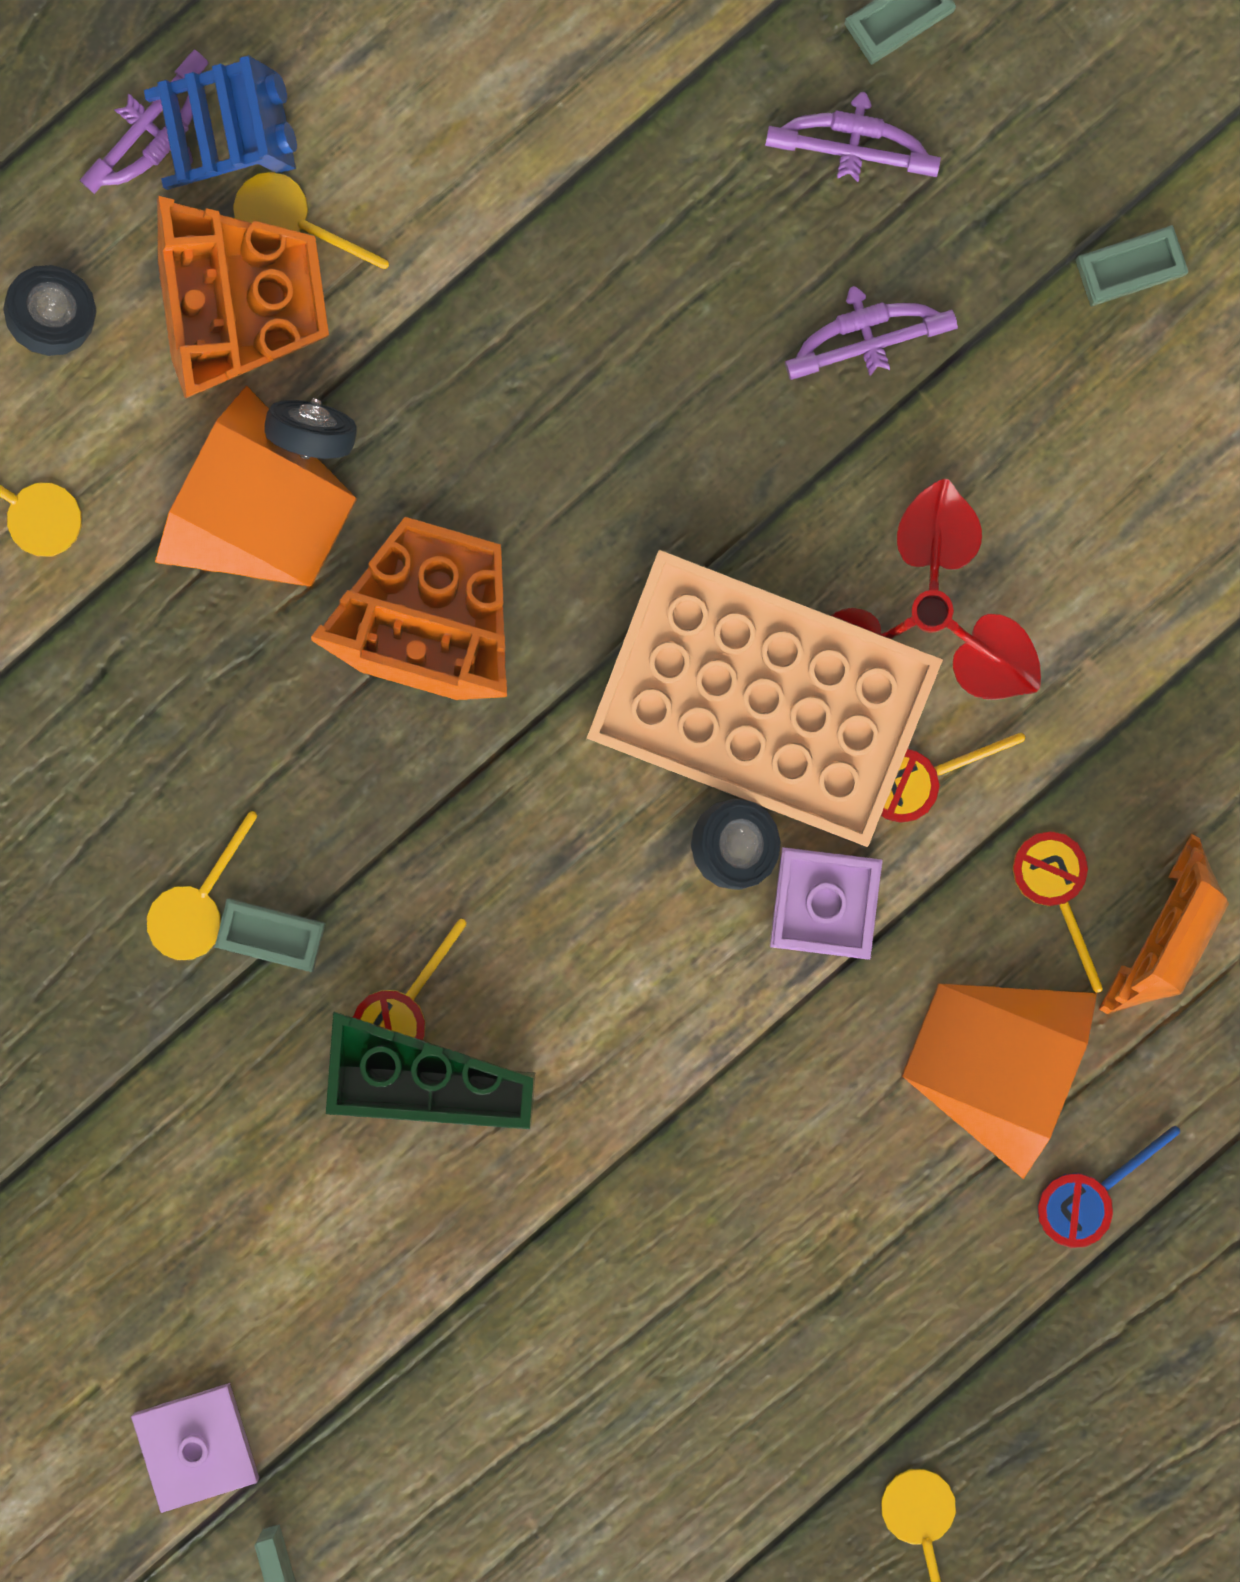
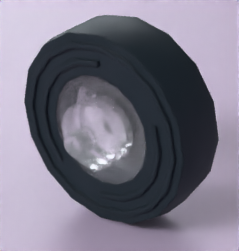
(49, 310)
(310, 429)
(735, 844)

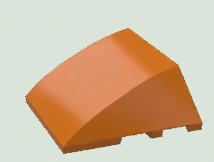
(234, 293)
(254, 505)
(426, 614)
(1176, 937)
(1002, 1062)

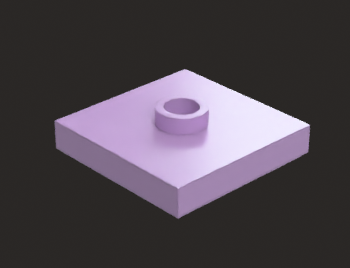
(825, 903)
(195, 1447)

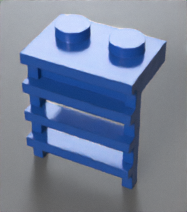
(251, 114)

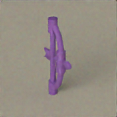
(134, 113)
(857, 124)
(862, 318)

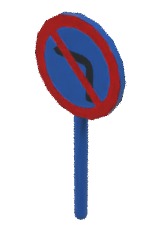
(1078, 1208)

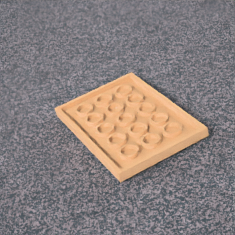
(764, 698)

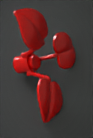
(946, 533)

